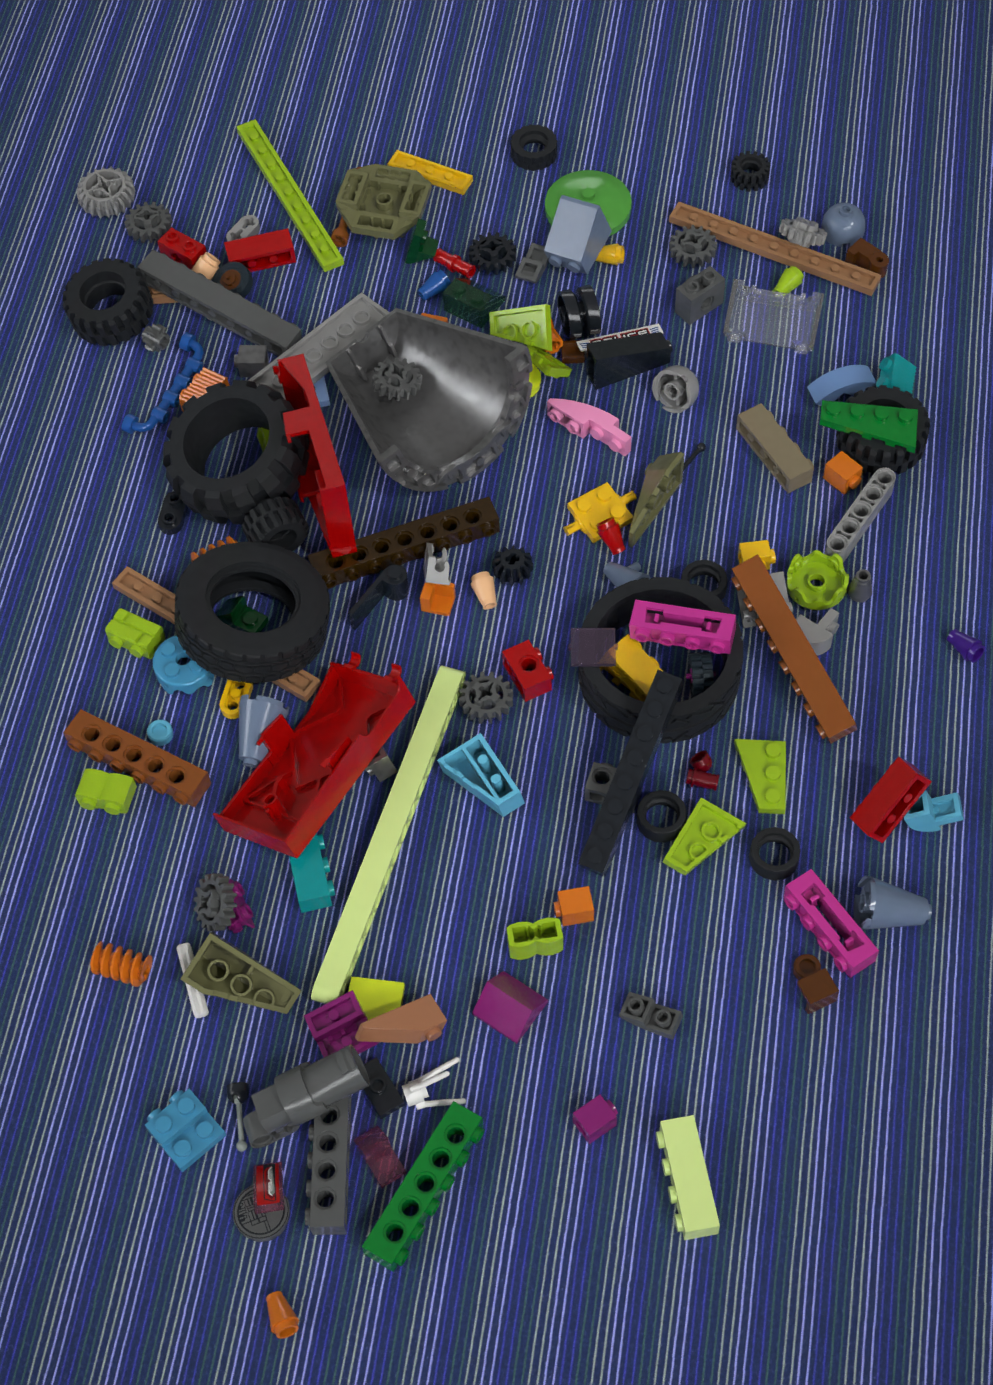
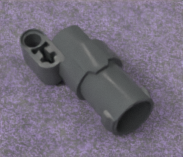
(303, 1095)

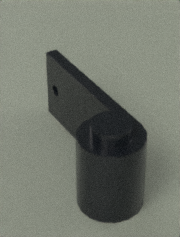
(391, 584)

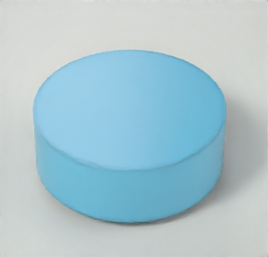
(160, 732)

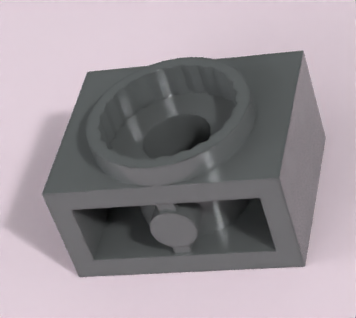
(699, 295)

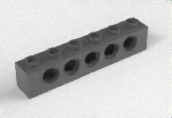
(330, 1219)

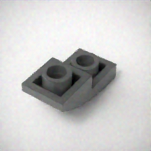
(648, 1015)

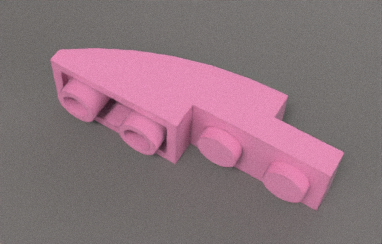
(586, 419)

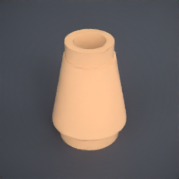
(484, 589)

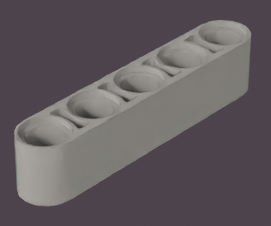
(861, 513)

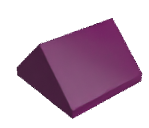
(508, 1006)

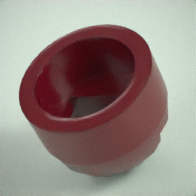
(702, 761)

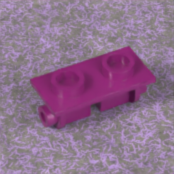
(242, 911)

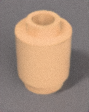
(207, 265)

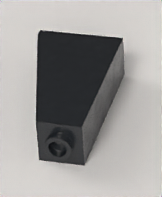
(625, 357)

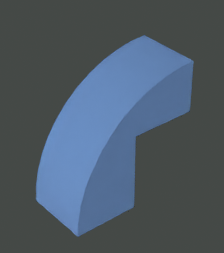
(839, 381)

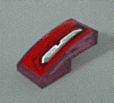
(268, 1187)

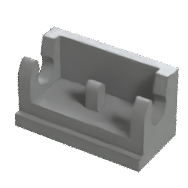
(436, 569)

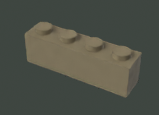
(775, 448)

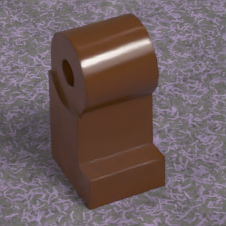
(867, 257)

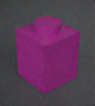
(595, 1118)

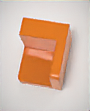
(437, 598)

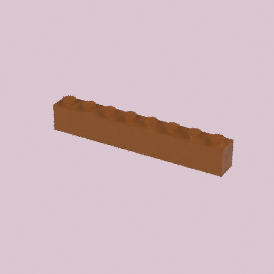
(794, 649)

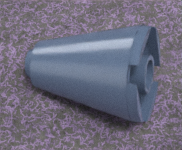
(253, 720)
(888, 906)

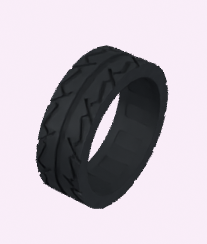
(689, 716)

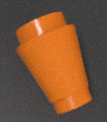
(281, 1316)

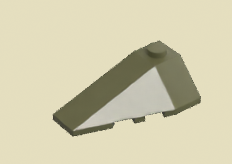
(660, 483)
(232, 974)

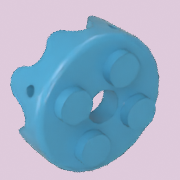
(175, 676)

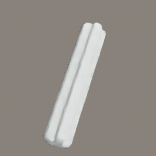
(196, 998)

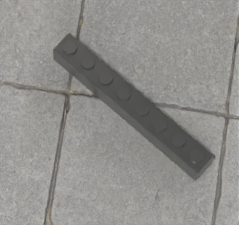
(218, 303)

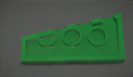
(884, 423)

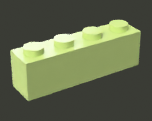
(688, 1177)

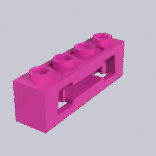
(682, 627)
(857, 949)

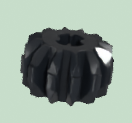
(512, 565)

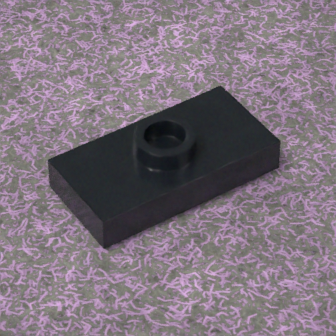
(381, 1091)

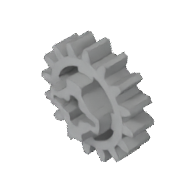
(803, 232)

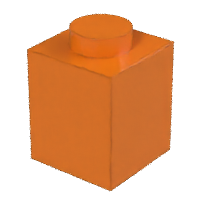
(843, 472)
(574, 906)

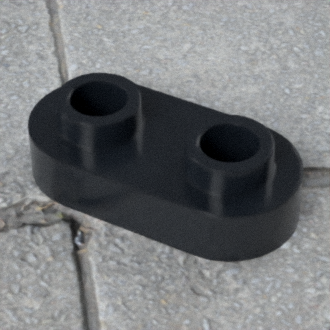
(172, 510)

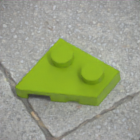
(547, 363)

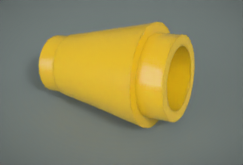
(612, 254)

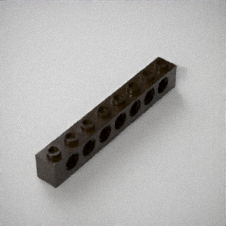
(414, 536)

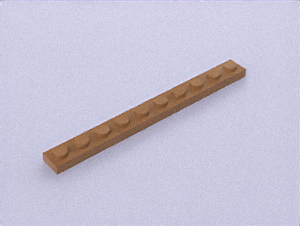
(777, 249)
(163, 603)

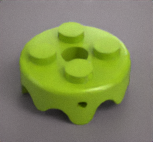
(817, 567)

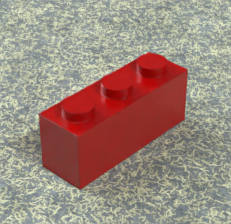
(262, 250)
(890, 799)

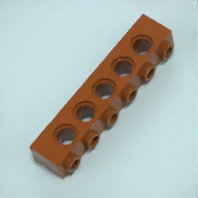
(87, 726)

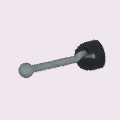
(238, 1094)

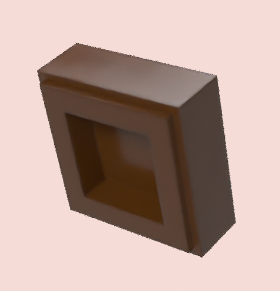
(572, 353)

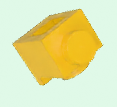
(750, 549)

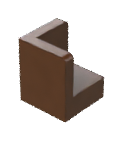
(818, 990)

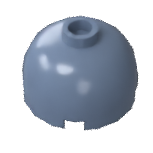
(843, 224)

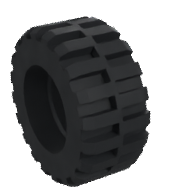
(98, 282)
(874, 453)

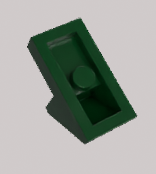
(421, 245)
(240, 616)

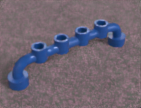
(170, 397)

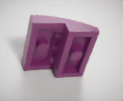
(337, 1024)

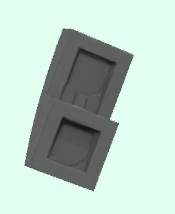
(533, 264)

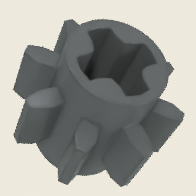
(155, 337)

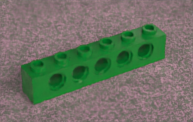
(394, 1253)

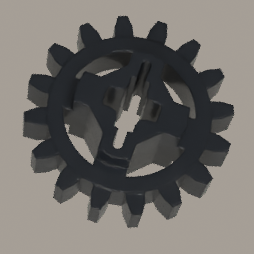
(492, 253)

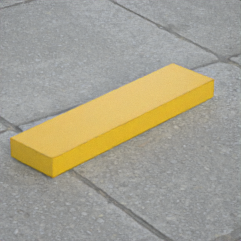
(435, 173)

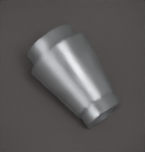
(860, 587)

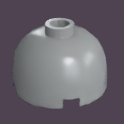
(676, 388)

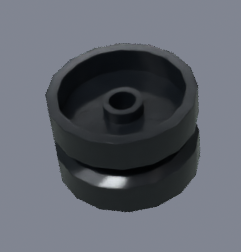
(579, 312)

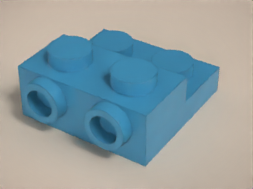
(184, 1129)

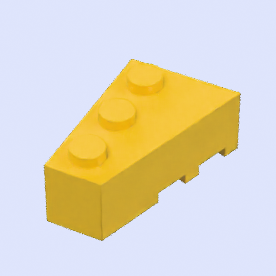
(633, 668)

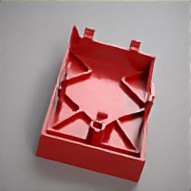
(323, 476)

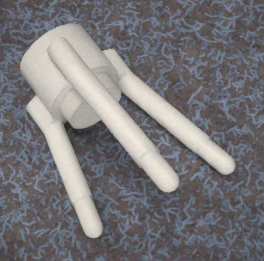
(416, 1089)

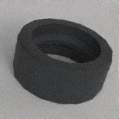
(707, 568)
(665, 798)
(780, 836)

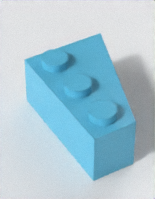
(483, 775)

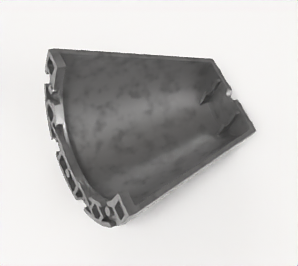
(467, 402)

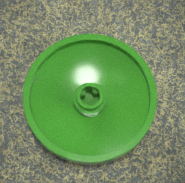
(594, 188)

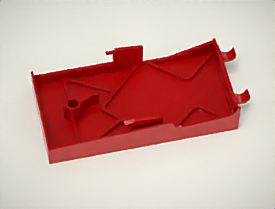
(319, 760)

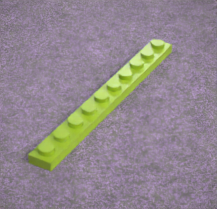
(290, 196)

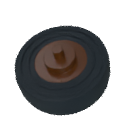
(235, 278)

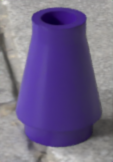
(967, 646)

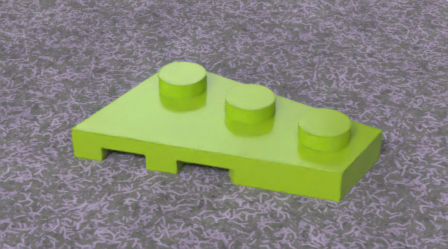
(524, 325)
(766, 772)
(701, 836)

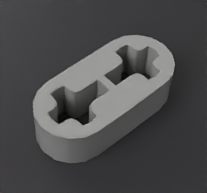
(240, 230)

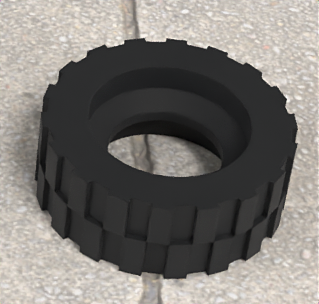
(533, 160)

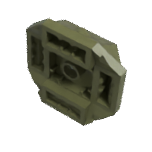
(382, 200)

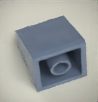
(576, 235)

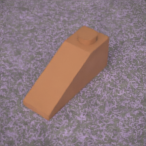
(406, 1024)

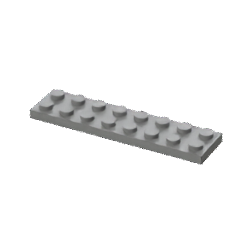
(327, 340)

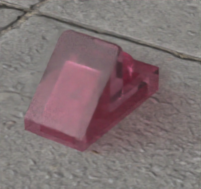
(380, 1156)

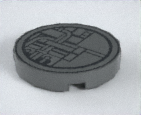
(260, 1226)

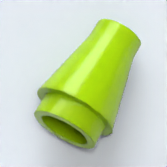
(789, 280)

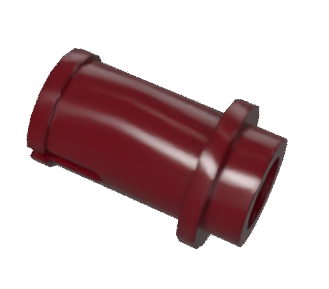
(702, 779)

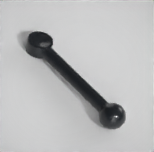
(700, 448)

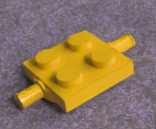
(596, 507)

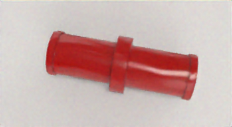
(454, 263)

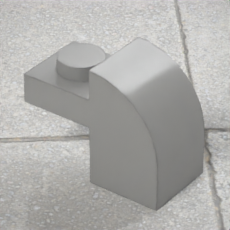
(820, 634)

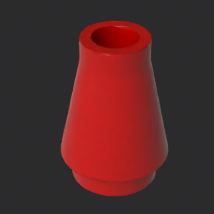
(611, 535)

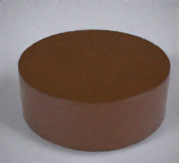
(805, 966)

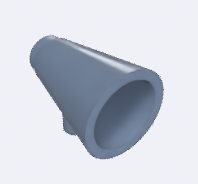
(621, 574)

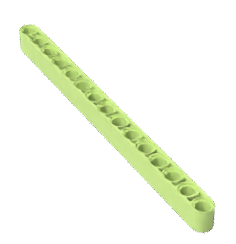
(388, 837)

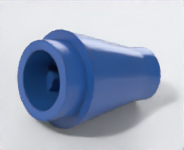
(434, 285)

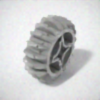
(106, 192)

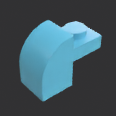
(931, 813)

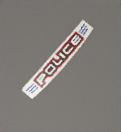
(633, 332)

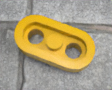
(231, 697)

